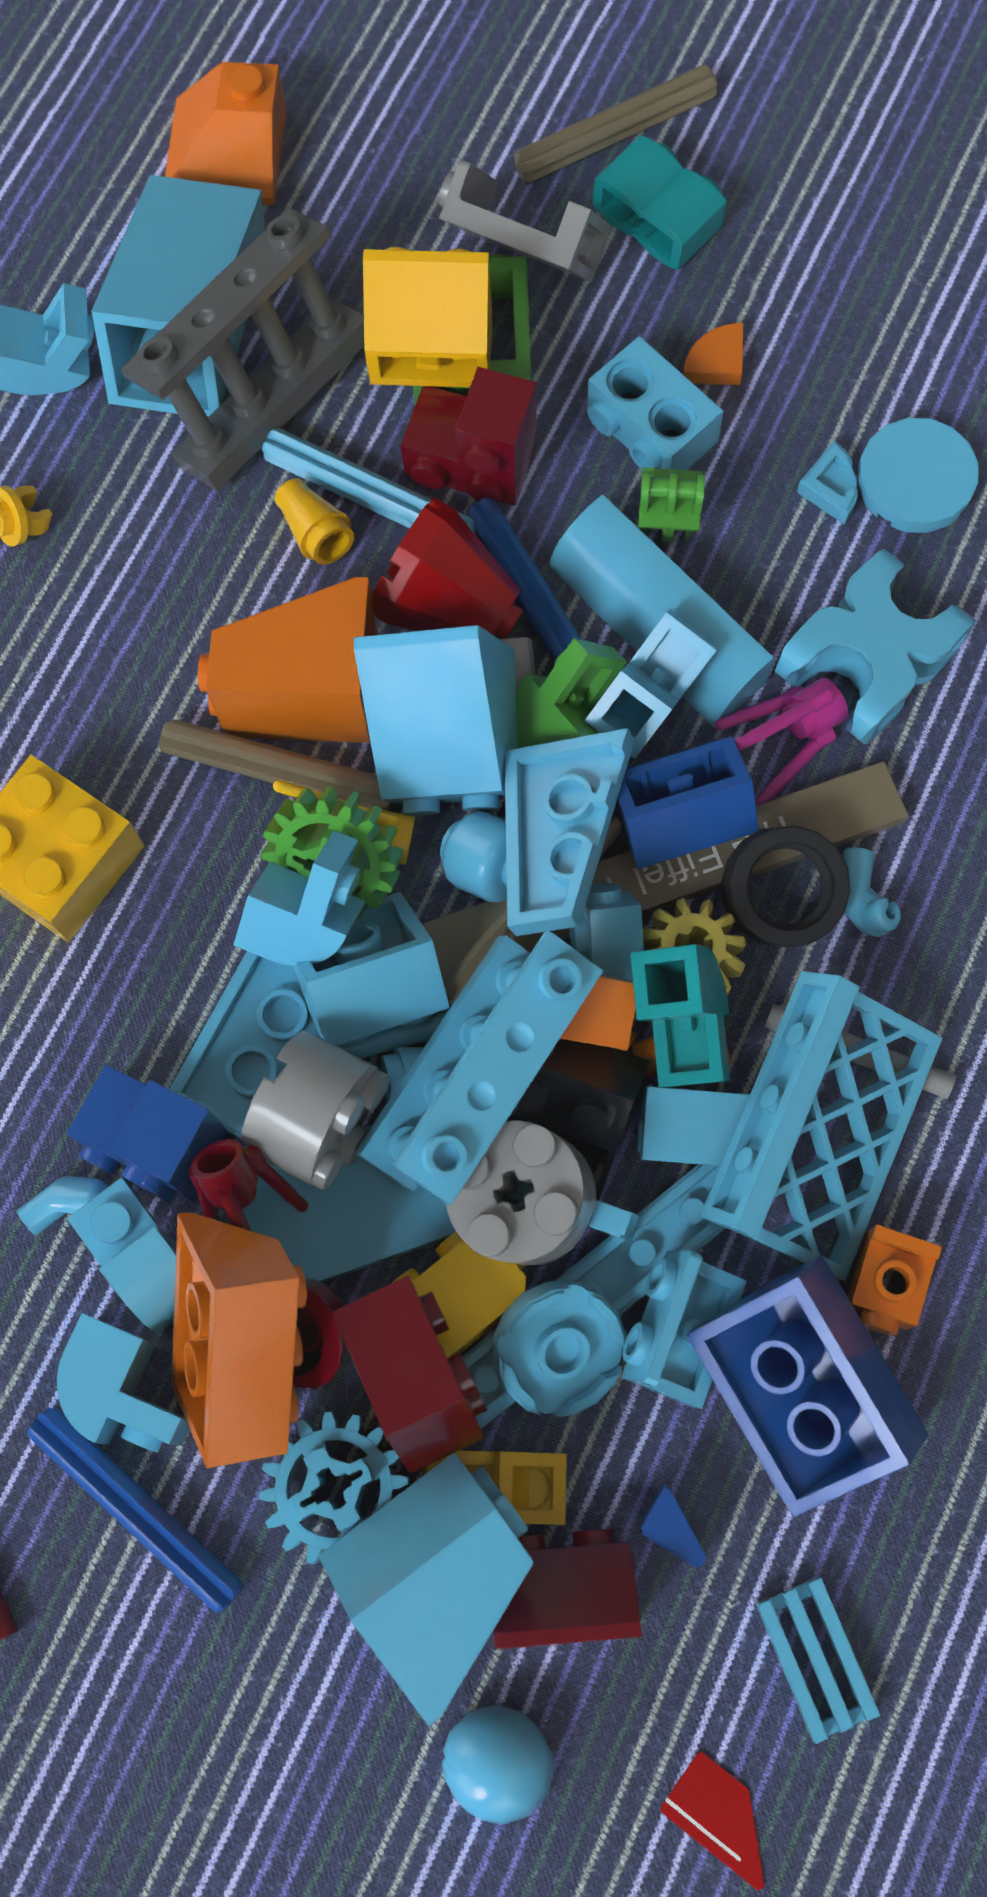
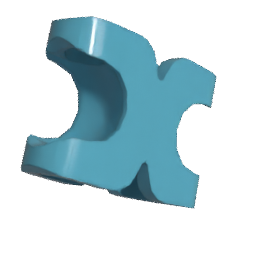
(874, 645)

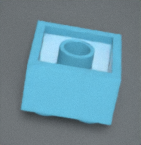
(377, 977)

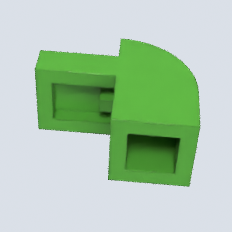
(558, 704)

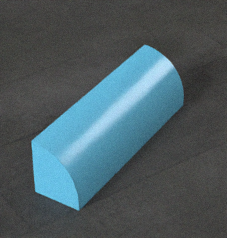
(635, 585)

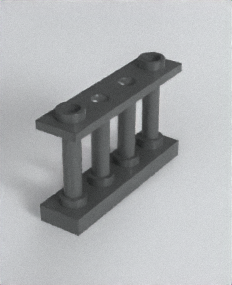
(283, 383)

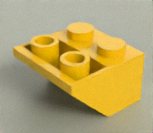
(426, 316)

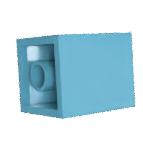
(439, 716)
(431, 1579)

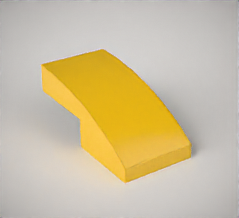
(528, 1480)

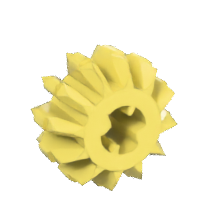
(698, 930)

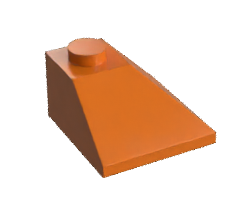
(230, 128)

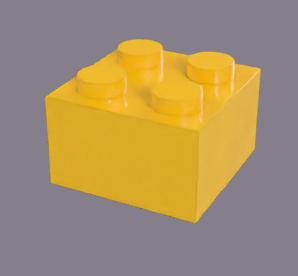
(59, 848)

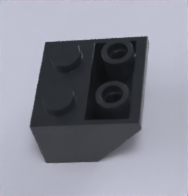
(586, 1099)

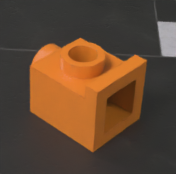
(891, 1250)

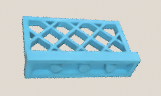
(787, 1105)

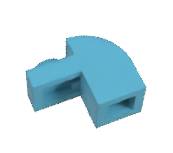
(48, 349)
(653, 680)
(300, 916)
(131, 1252)
(98, 1387)

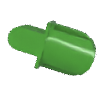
(671, 502)

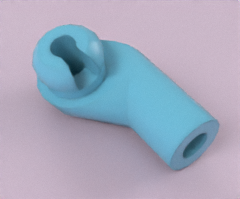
(865, 908)
(57, 1199)

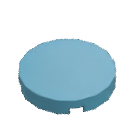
(917, 474)
(558, 1348)

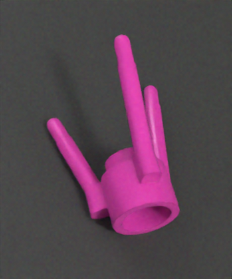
(805, 713)

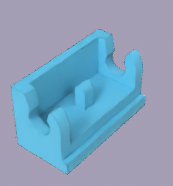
(687, 1124)

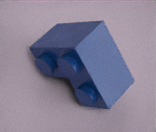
(144, 1131)

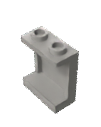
(574, 250)

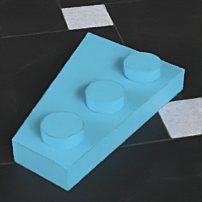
(557, 825)

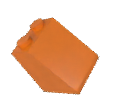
(293, 668)

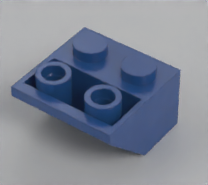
(686, 801)

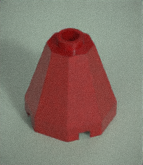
(445, 579)

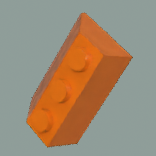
(235, 1339)

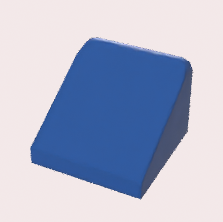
(669, 1528)

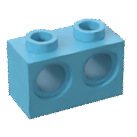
(663, 404)

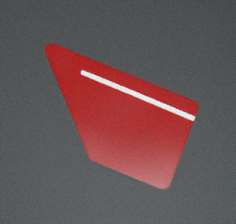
(718, 1816)

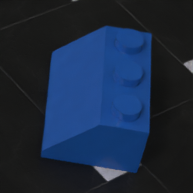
(809, 1387)

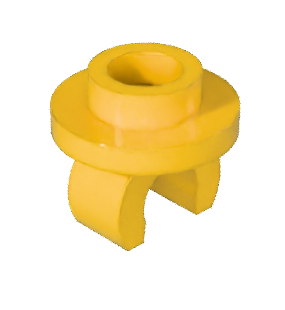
(16, 519)

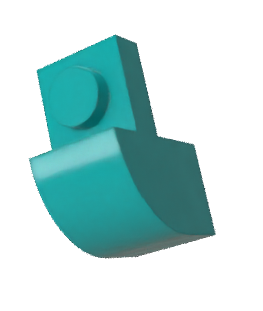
(686, 1002)

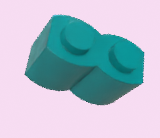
(659, 201)

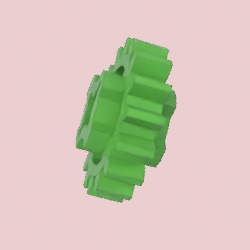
(305, 825)

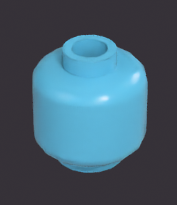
(476, 856)

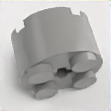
(314, 1109)
(553, 1213)

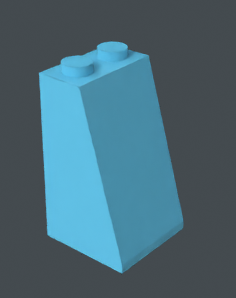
(169, 254)

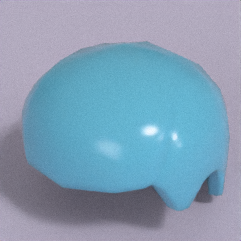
(497, 1764)

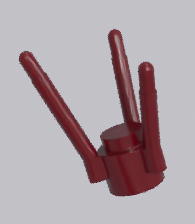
(228, 1180)

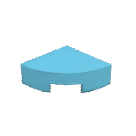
(831, 483)

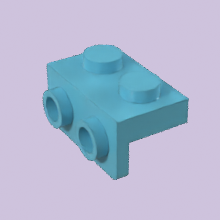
(682, 1297)

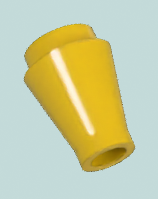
(316, 524)

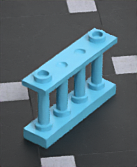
(478, 1064)

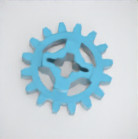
(319, 1460)

